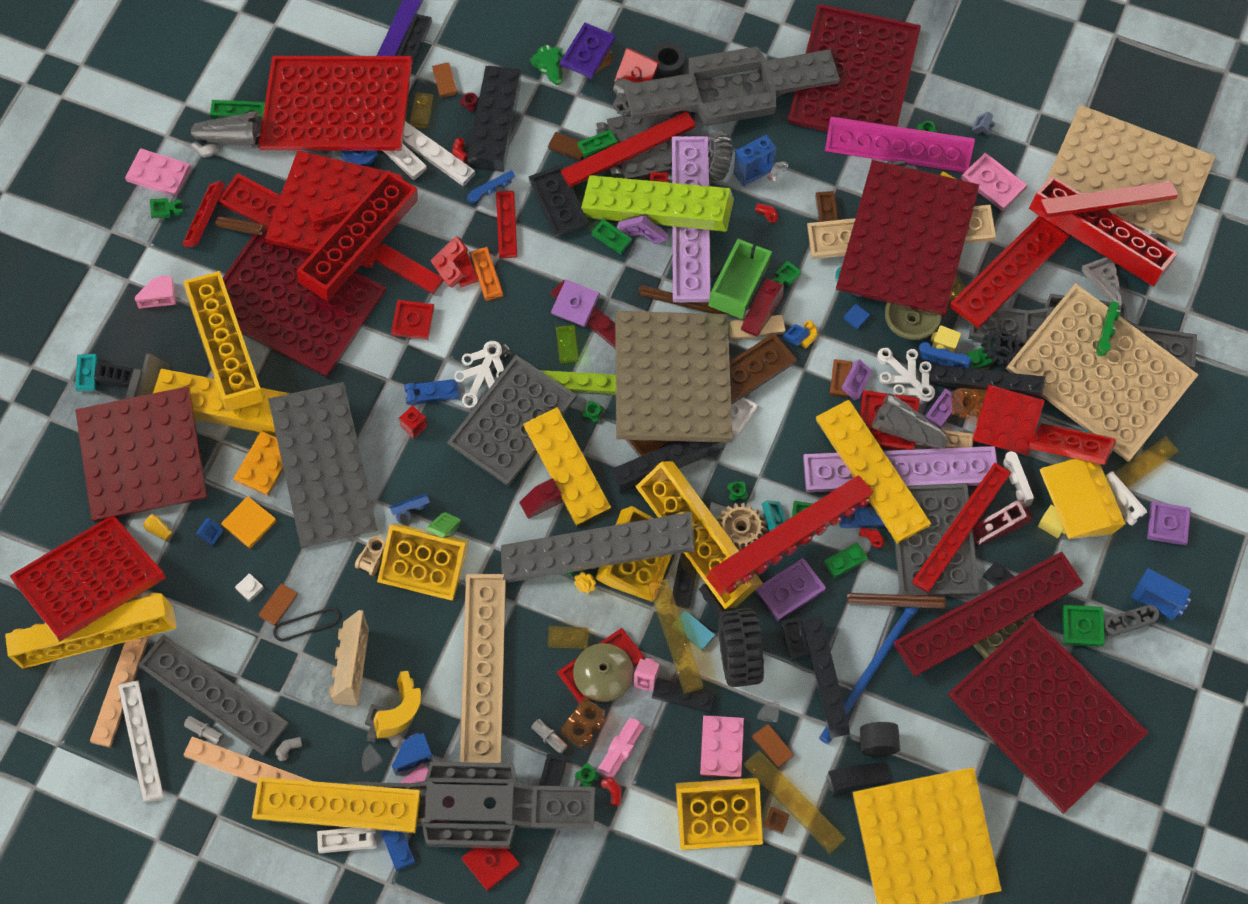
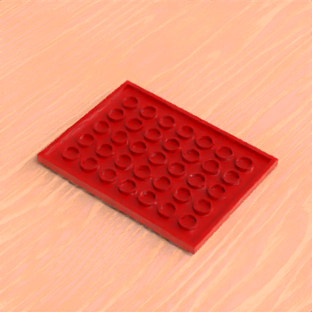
(336, 103)

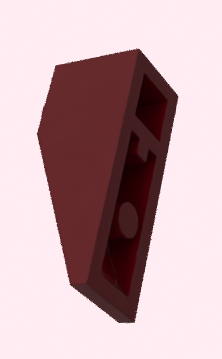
(763, 307)
(1002, 522)

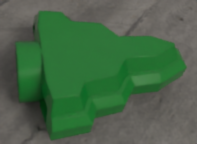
(548, 63)

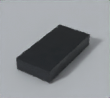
(553, 771)

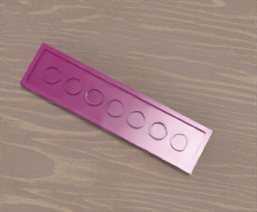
(899, 144)

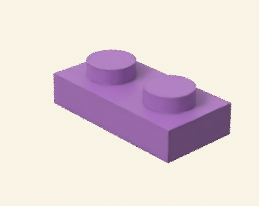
(856, 379)
(941, 409)

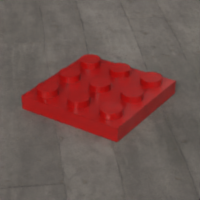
(870, 405)
(1008, 419)

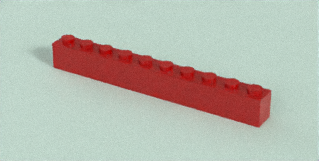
(789, 535)

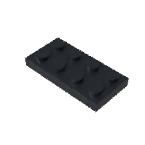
(558, 202)

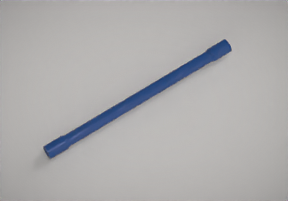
(874, 665)

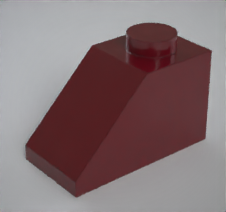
(541, 498)

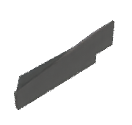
(144, 380)

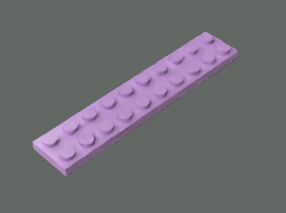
(690, 245)
(915, 467)

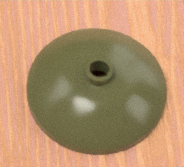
(898, 319)
(599, 684)

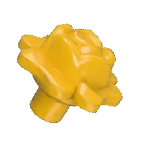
(585, 582)

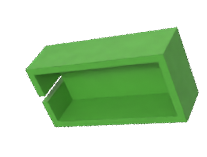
(739, 279)

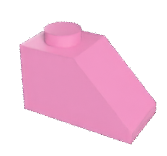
(157, 293)
(646, 674)

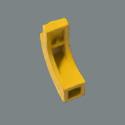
(394, 721)

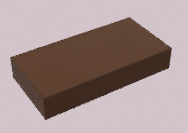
(565, 146)

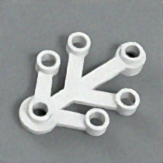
(481, 370)
(907, 377)

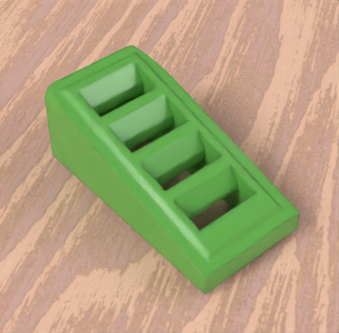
(444, 525)

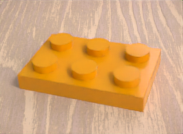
(261, 465)

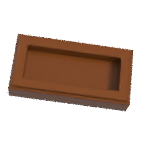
(444, 80)
(839, 374)
(278, 604)
(772, 746)

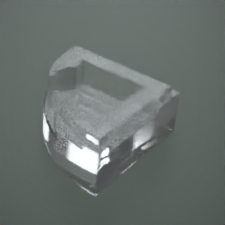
(780, 166)
(769, 712)
(370, 759)

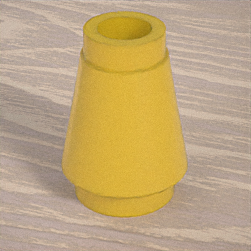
(157, 527)

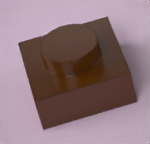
(776, 820)

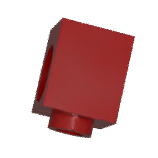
(413, 422)

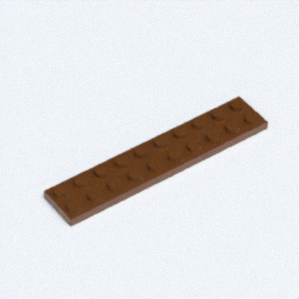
(746, 374)

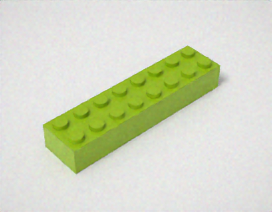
(659, 201)

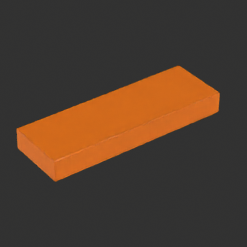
(486, 274)

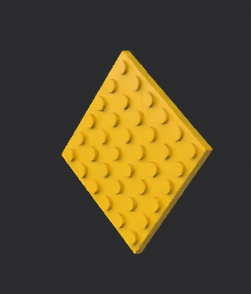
(927, 839)

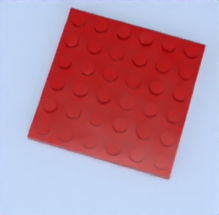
(311, 182)
(87, 577)

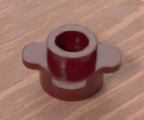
(469, 97)

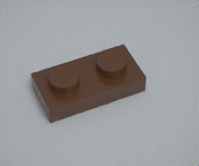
(826, 206)

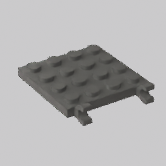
(654, 160)

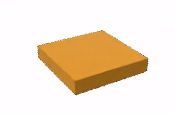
(248, 522)

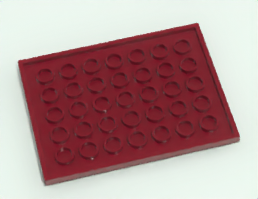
(872, 66)
(908, 237)
(289, 316)
(1047, 714)

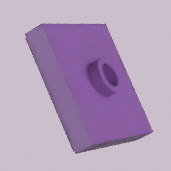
(575, 303)
(1168, 523)

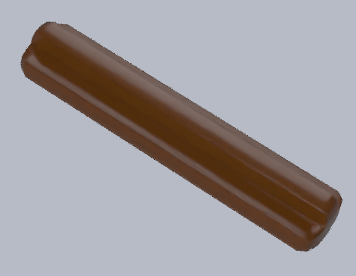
(240, 225)

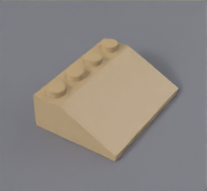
(350, 660)

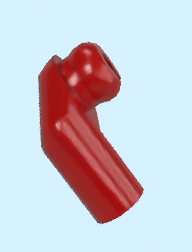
(458, 150)
(769, 212)
(873, 535)
(614, 788)

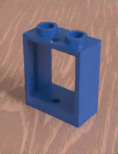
(748, 161)
(1162, 593)

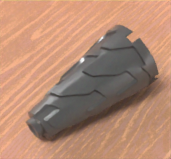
(231, 130)
(901, 420)

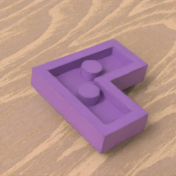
(643, 226)

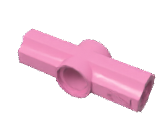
(621, 748)

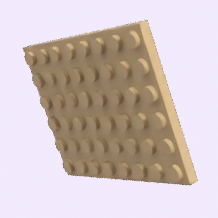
(1114, 154)
(1106, 395)

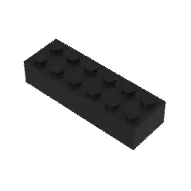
(494, 118)

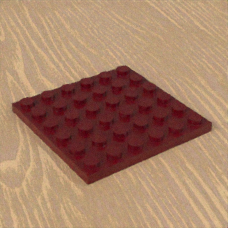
(141, 453)

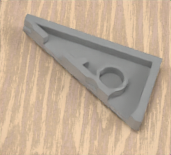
(1103, 276)

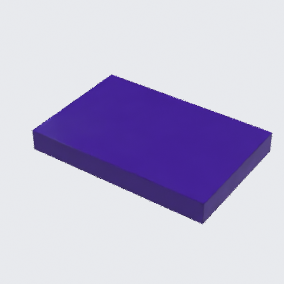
(588, 50)

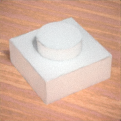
(249, 587)

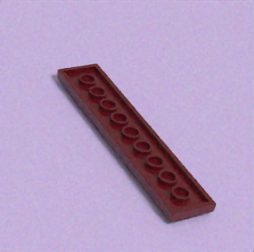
(988, 614)

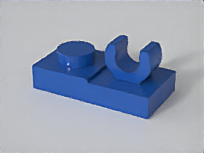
(418, 502)

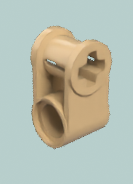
(370, 559)

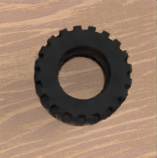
(741, 647)

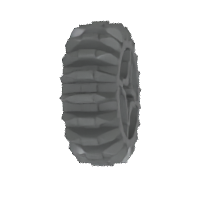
(719, 155)

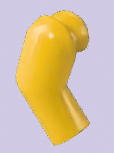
(813, 334)

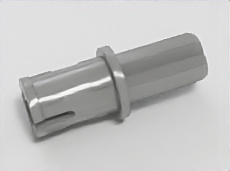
(203, 730)
(549, 736)

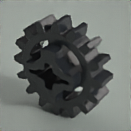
(1002, 346)

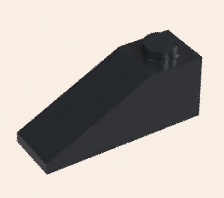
(857, 778)

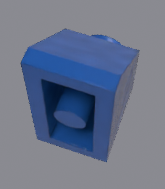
(412, 753)

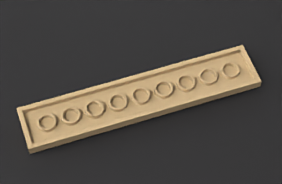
(832, 237)
(483, 668)

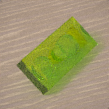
(567, 344)

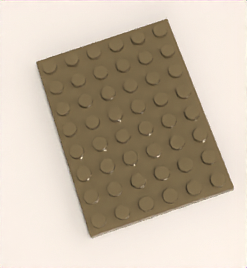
(672, 377)

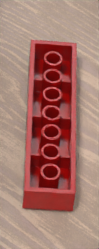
(357, 235)
(1109, 235)

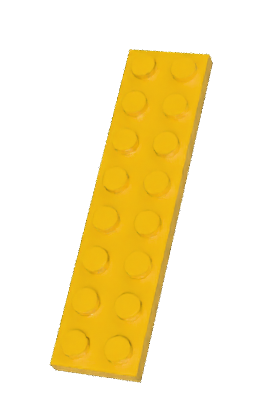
(866, 458)
(336, 804)

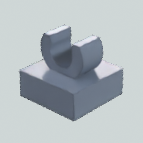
(983, 123)

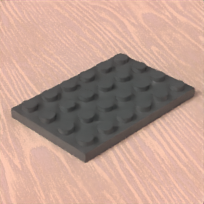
(495, 430)
(941, 506)

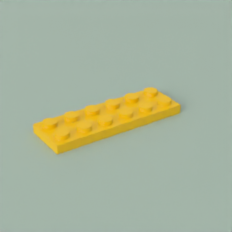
(567, 466)

